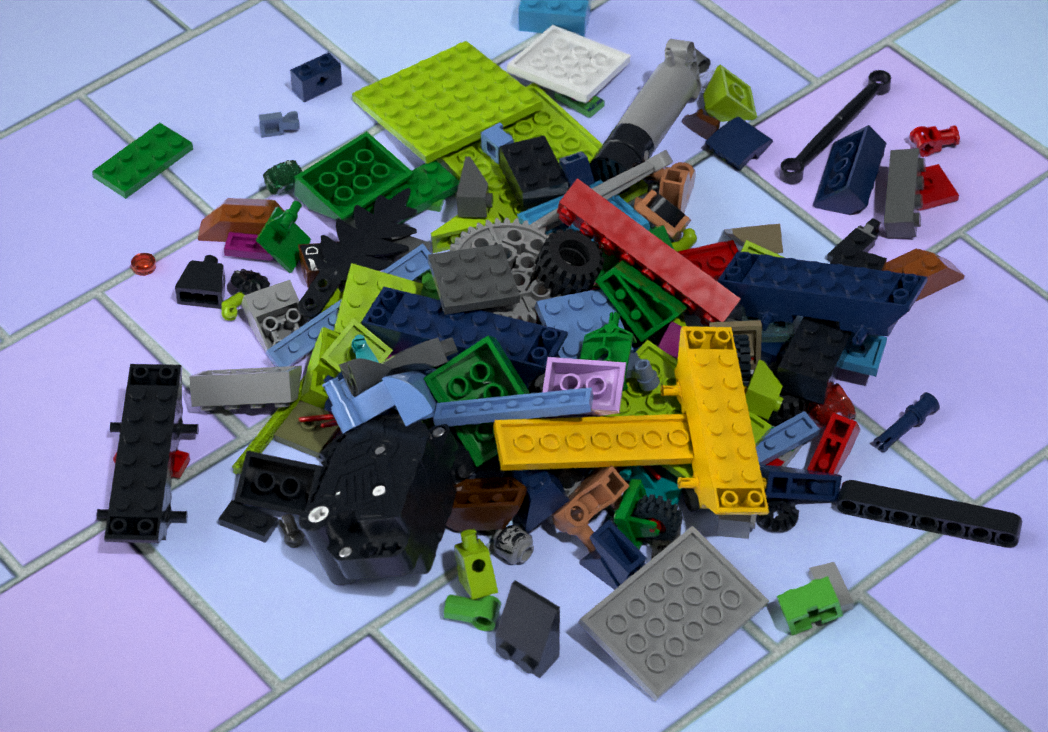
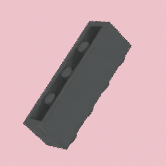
(903, 193)

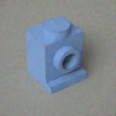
(492, 140)

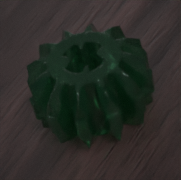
(281, 177)

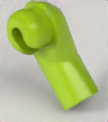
(687, 241)

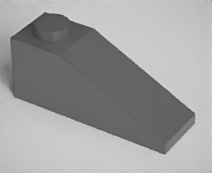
(473, 192)

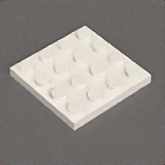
(568, 63)

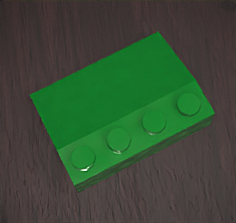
(350, 178)
(477, 374)

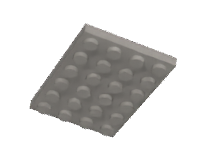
(673, 613)

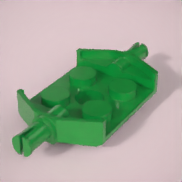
(610, 341)

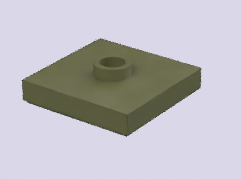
(306, 436)

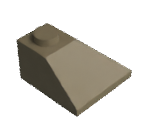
(766, 236)

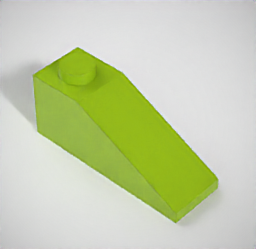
(446, 234)

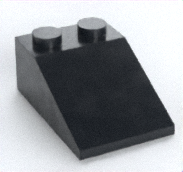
(529, 630)

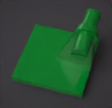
(282, 236)

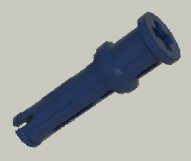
(914, 416)

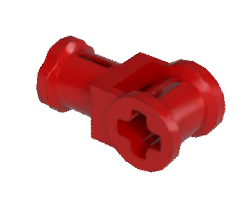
(933, 139)

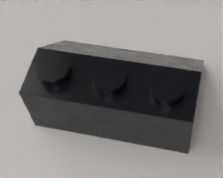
(276, 483)

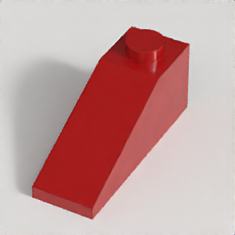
(835, 444)

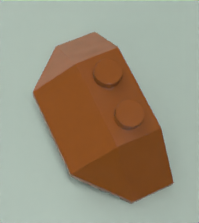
(236, 216)
(938, 270)

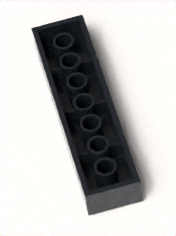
(819, 344)

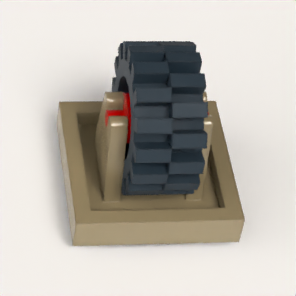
(747, 342)

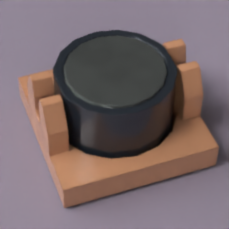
(662, 212)

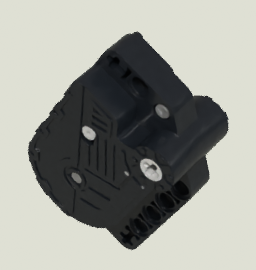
(382, 500)

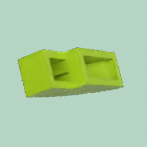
(317, 370)

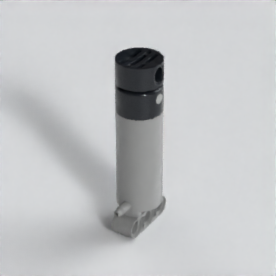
(650, 113)

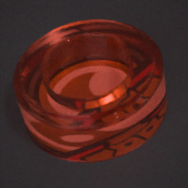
(143, 264)

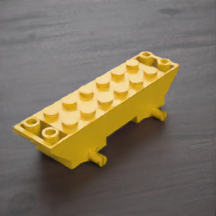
(719, 423)

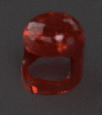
(836, 402)

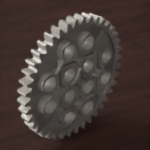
(521, 249)

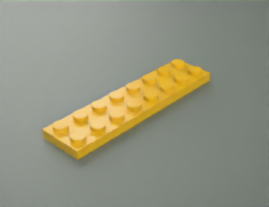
(593, 442)

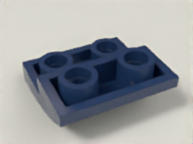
(738, 142)

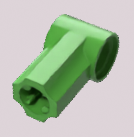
(480, 612)

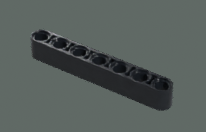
(929, 513)

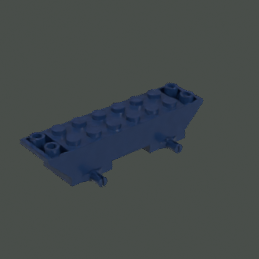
(788, 287)
(409, 319)

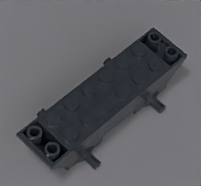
(146, 456)

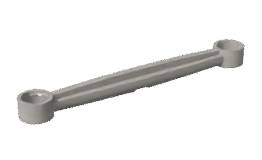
(614, 185)

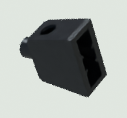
(202, 283)

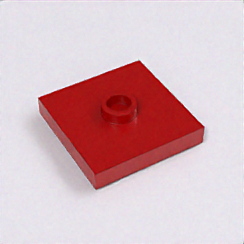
(937, 188)

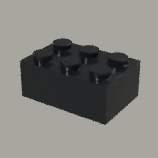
(532, 172)

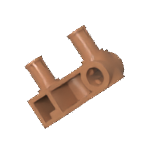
(675, 184)
(595, 493)

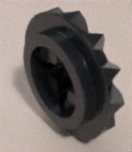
(249, 281)
(784, 520)

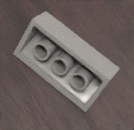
(245, 386)

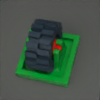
(646, 516)

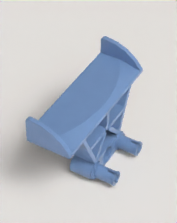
(399, 392)

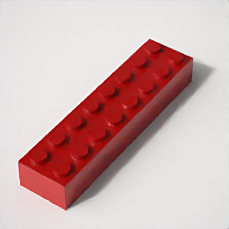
(646, 253)

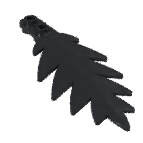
(358, 247)

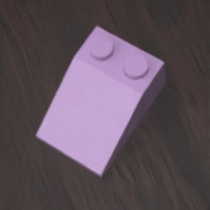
(603, 376)

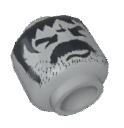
(513, 544)

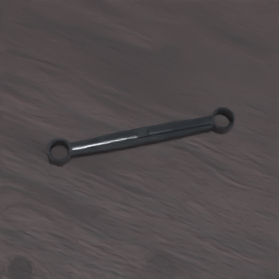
(835, 127)

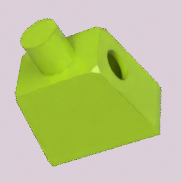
(474, 566)

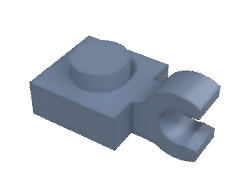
(274, 124)

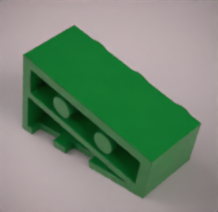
(639, 299)

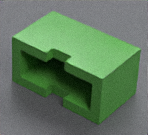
(809, 604)

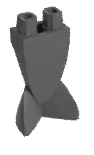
(364, 374)

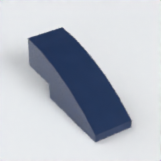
(617, 552)

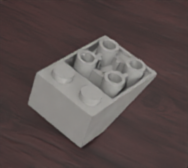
(273, 313)

